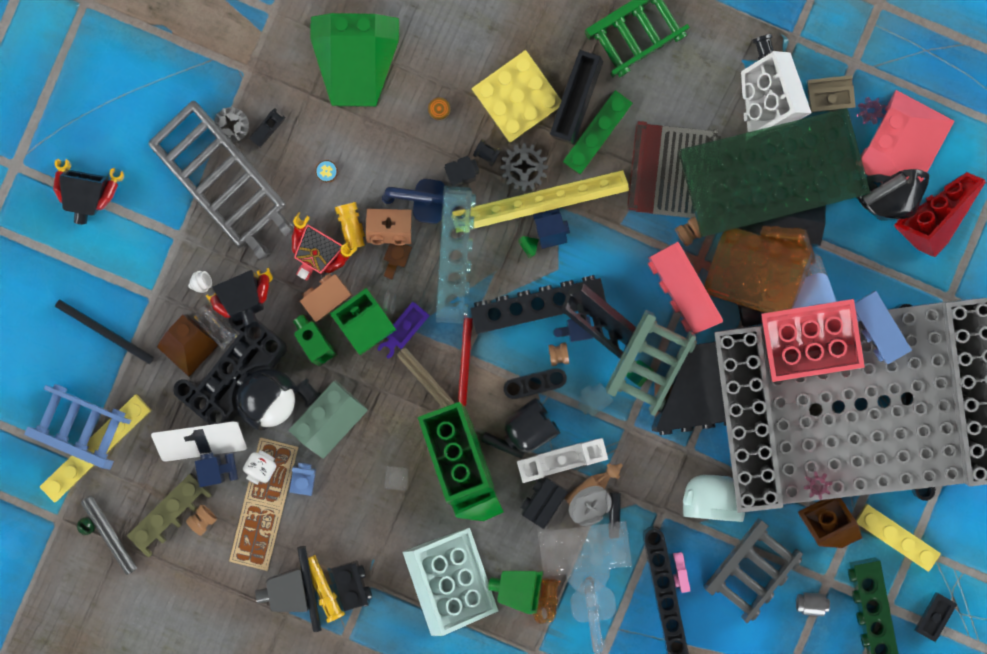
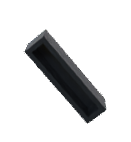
(576, 97)

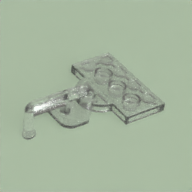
(589, 553)

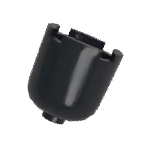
(529, 427)

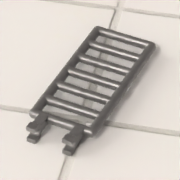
(197, 192)

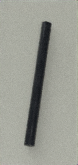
(104, 331)

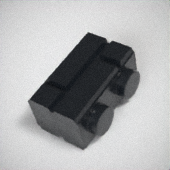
(461, 171)
(544, 502)

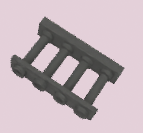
(731, 566)

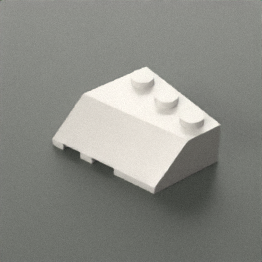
(773, 92)

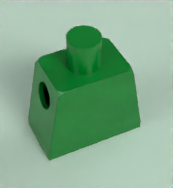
(318, 347)
(518, 589)

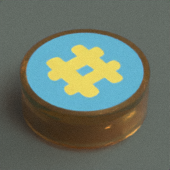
(326, 171)

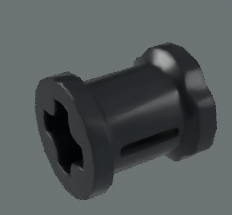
(763, 45)
(487, 152)
(307, 392)

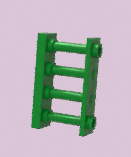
(618, 20)

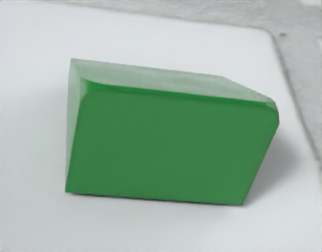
(636, 378)

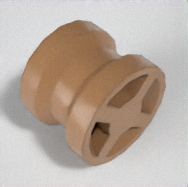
(558, 354)

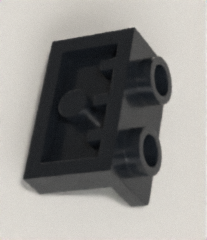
(351, 585)

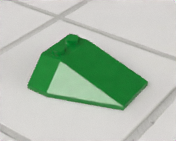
(354, 55)

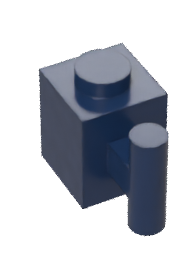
(551, 228)
(574, 331)
(211, 470)

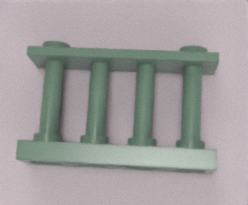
(638, 344)

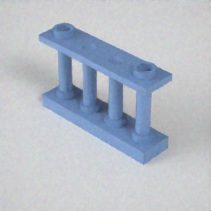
(60, 440)

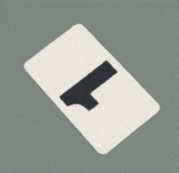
(199, 440)

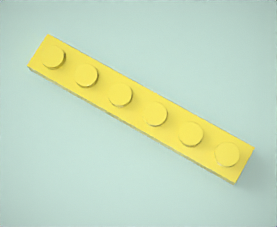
(74, 468)

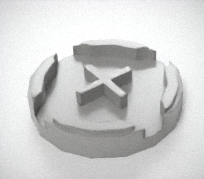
(590, 505)

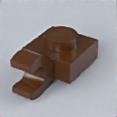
(396, 256)

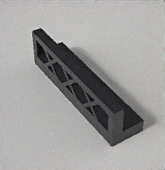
(603, 316)

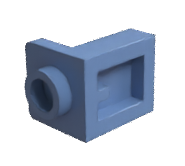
(302, 479)

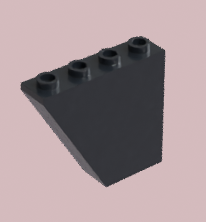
(694, 394)

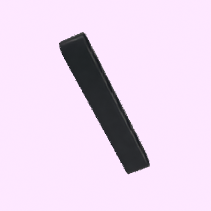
(665, 591)

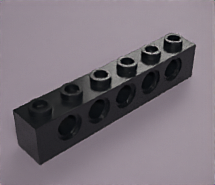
(484, 324)

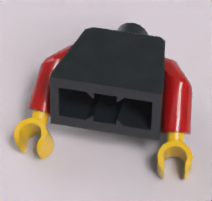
(83, 191)
(242, 296)

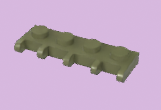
(167, 513)

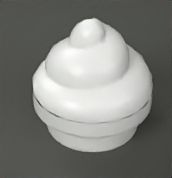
(200, 281)

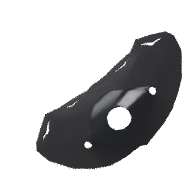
(901, 202)

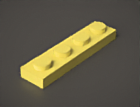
(897, 537)

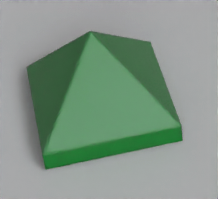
(529, 245)

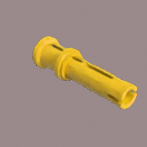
(327, 598)

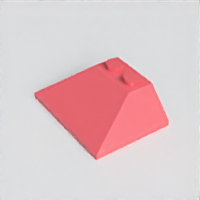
(905, 138)

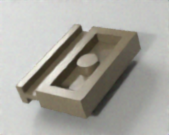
(831, 94)

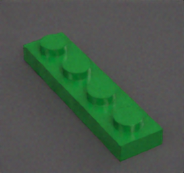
(597, 132)

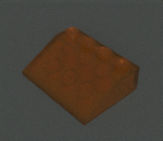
(757, 271)

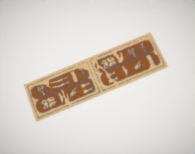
(263, 509)

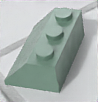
(328, 419)

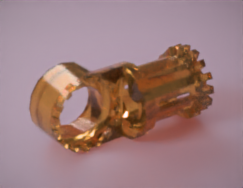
(548, 601)

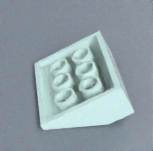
(450, 582)

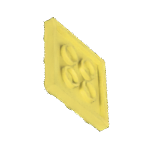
(517, 96)

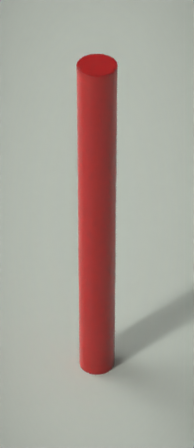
(465, 360)

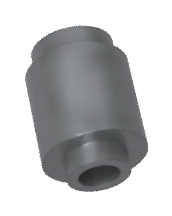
(812, 604)

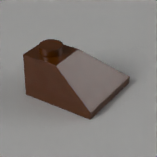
(187, 344)
(831, 523)

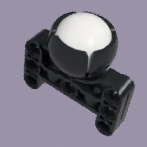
(252, 389)

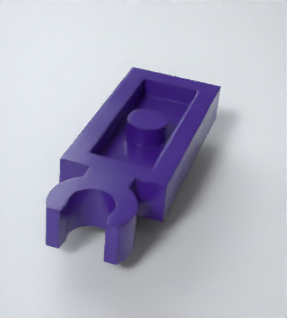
(405, 328)

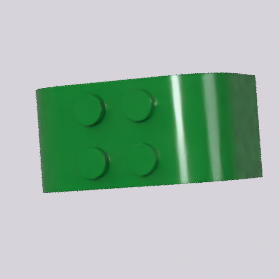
(456, 453)

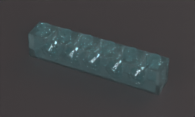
(446, 311)

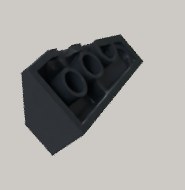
(810, 220)

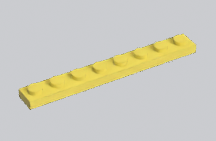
(547, 199)

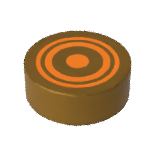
(439, 108)

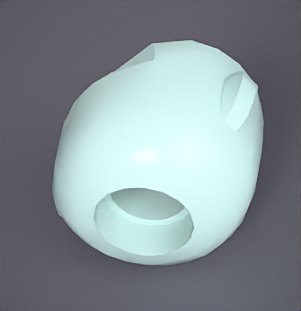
(711, 498)

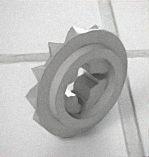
(240, 128)

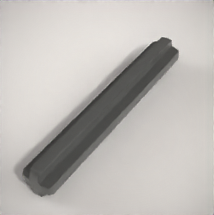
(108, 535)

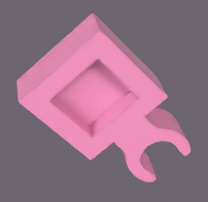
(681, 577)

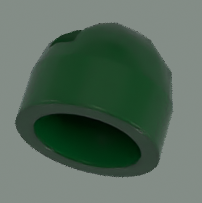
(88, 523)

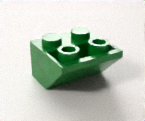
(363, 321)

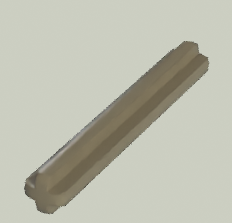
(424, 377)

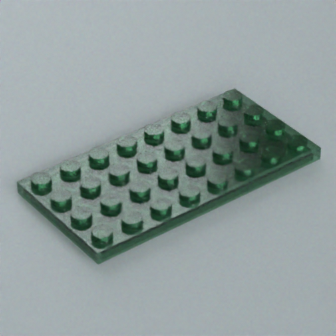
(774, 172)

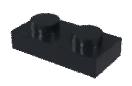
(935, 617)

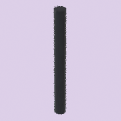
(309, 589)

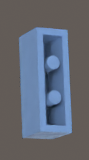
(880, 328)

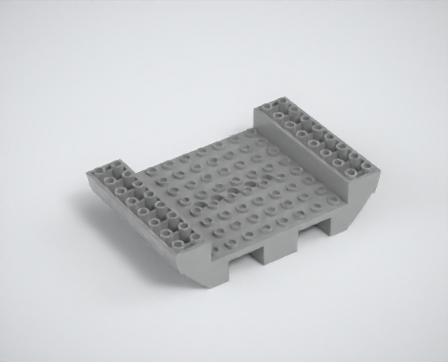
(870, 450)

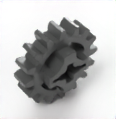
(538, 167)

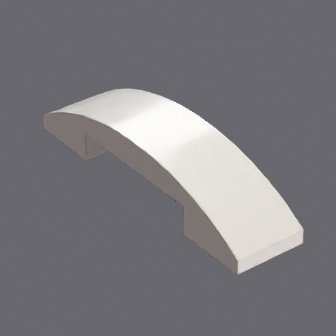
(562, 459)

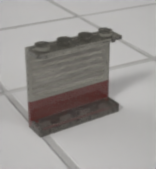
(657, 171)

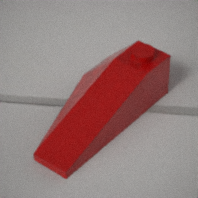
(941, 215)

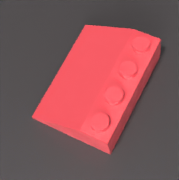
(684, 288)
(812, 340)

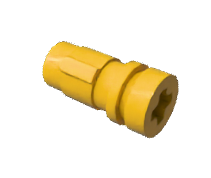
(351, 227)

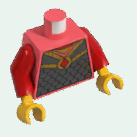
(317, 250)

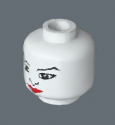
(259, 467)

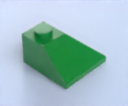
(479, 508)

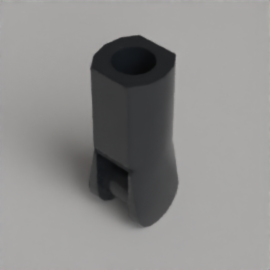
(263, 132)

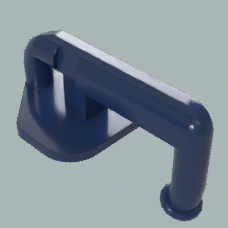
(426, 198)

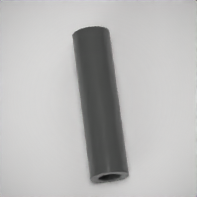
(885, 189)

